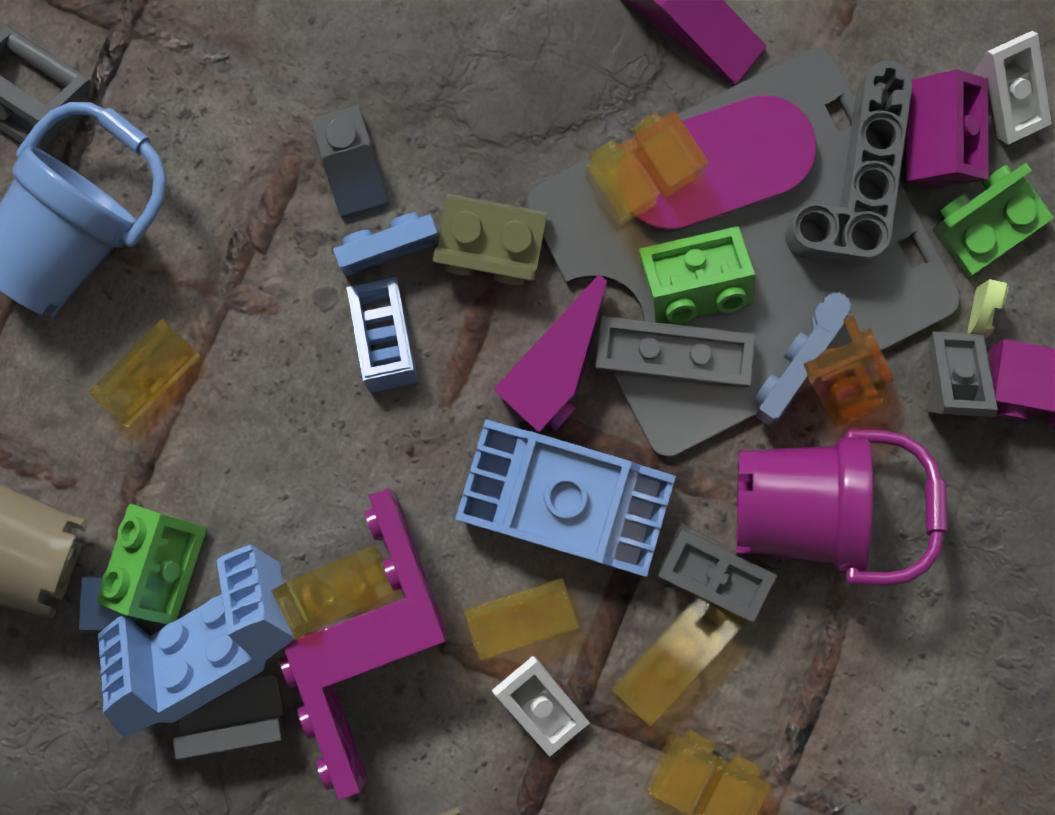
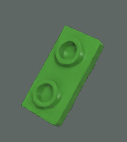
(993, 221)
(698, 276)
(151, 565)

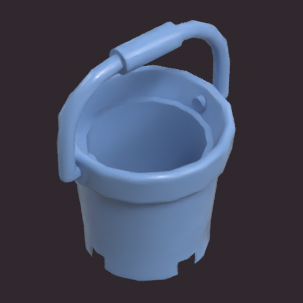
(60, 222)

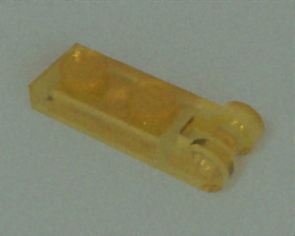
(332, 591)
(676, 659)

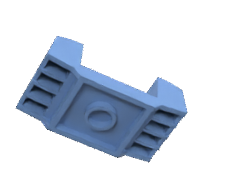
(565, 497)
(199, 654)

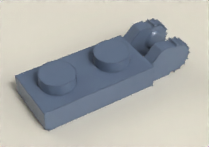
(826, 324)

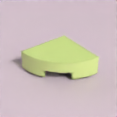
(987, 298)

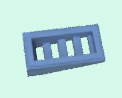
(388, 375)

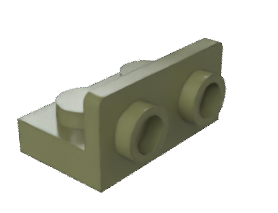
(490, 239)

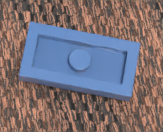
(366, 250)

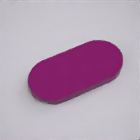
(753, 154)

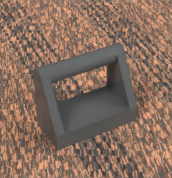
(20, 110)

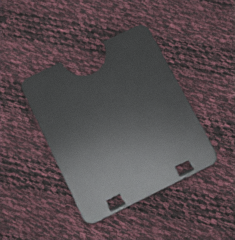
(787, 287)

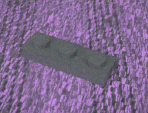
(675, 351)

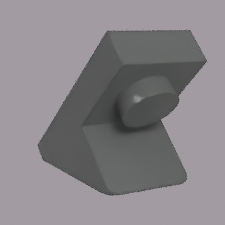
(349, 161)
(960, 375)

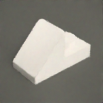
(1016, 87)
(540, 706)

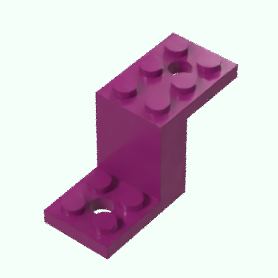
(362, 645)

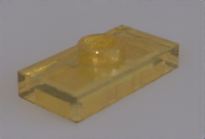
(144, 373)
(521, 619)

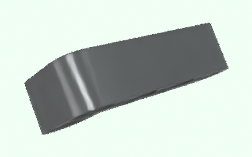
(862, 162)

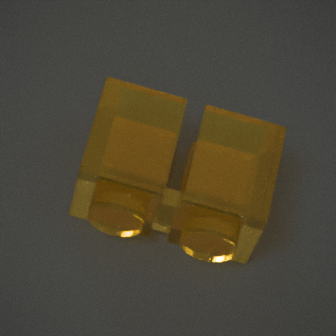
(666, 154)
(686, 768)

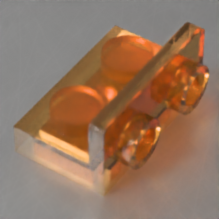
(852, 377)

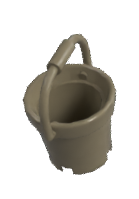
(35, 551)

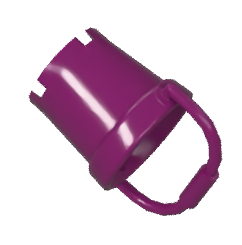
(820, 505)

